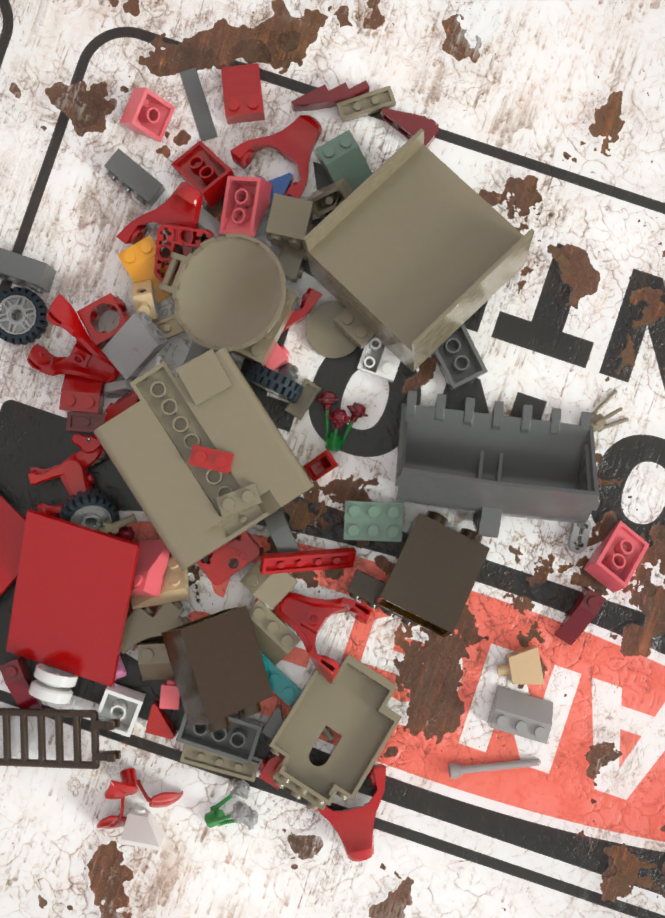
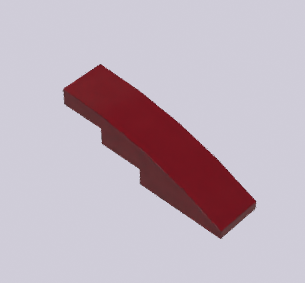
(322, 98)

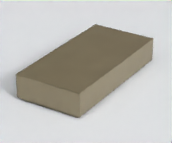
(305, 400)

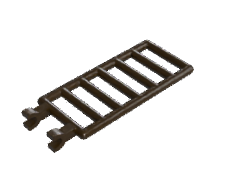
(96, 724)

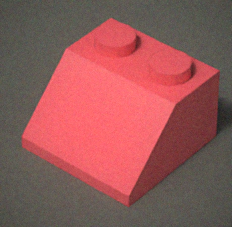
(147, 114)

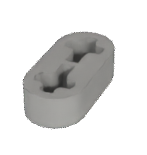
(117, 388)
(584, 536)

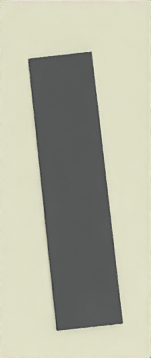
(198, 104)

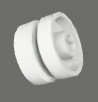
(52, 684)

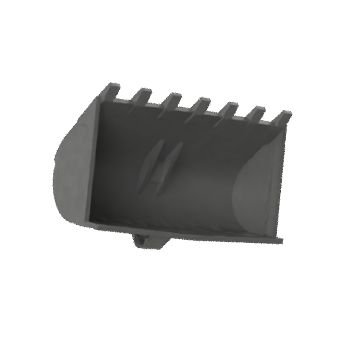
(496, 463)

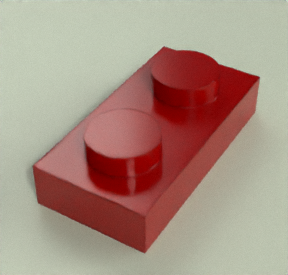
(211, 459)

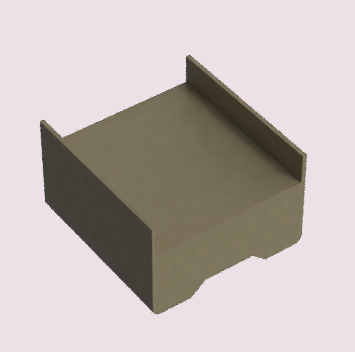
(413, 254)
(153, 450)

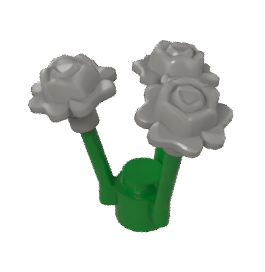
(241, 812)

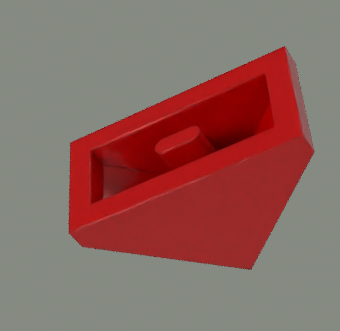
(320, 465)
(159, 723)

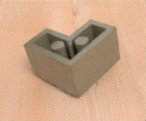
(330, 196)

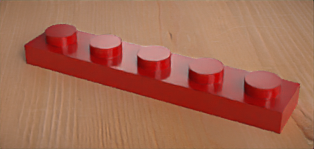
(307, 560)

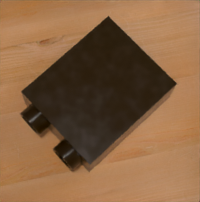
(433, 573)
(218, 668)

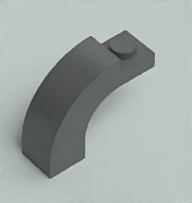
(281, 532)

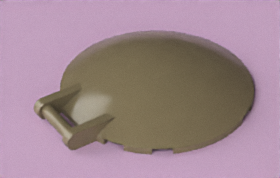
(227, 291)

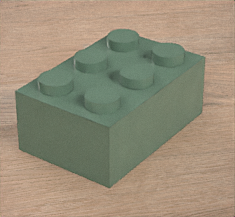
(373, 521)

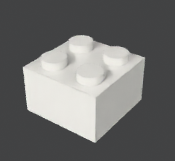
(121, 704)

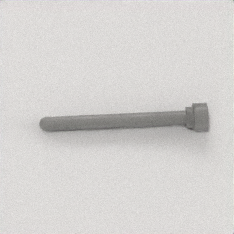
(457, 770)

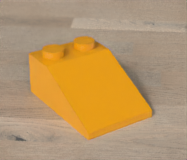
(140, 263)

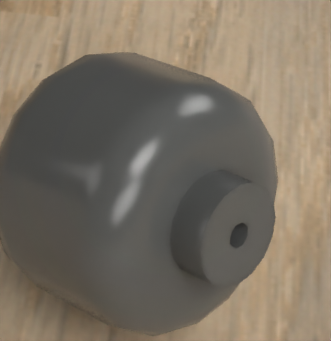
(289, 371)

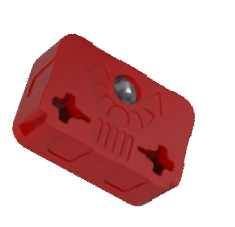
(220, 569)

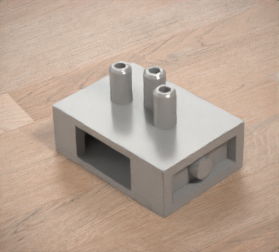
(135, 345)

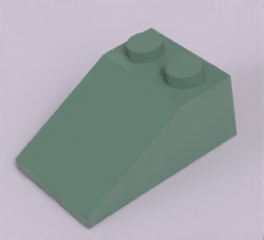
(342, 159)

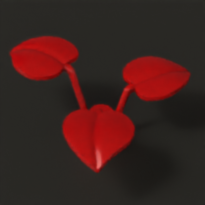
(129, 786)

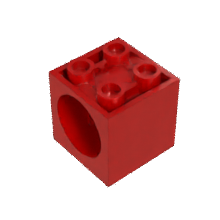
(91, 314)

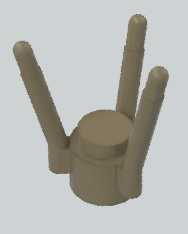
(598, 421)

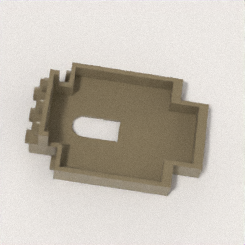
(349, 706)

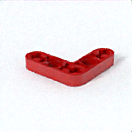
(175, 238)

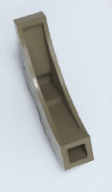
(144, 624)

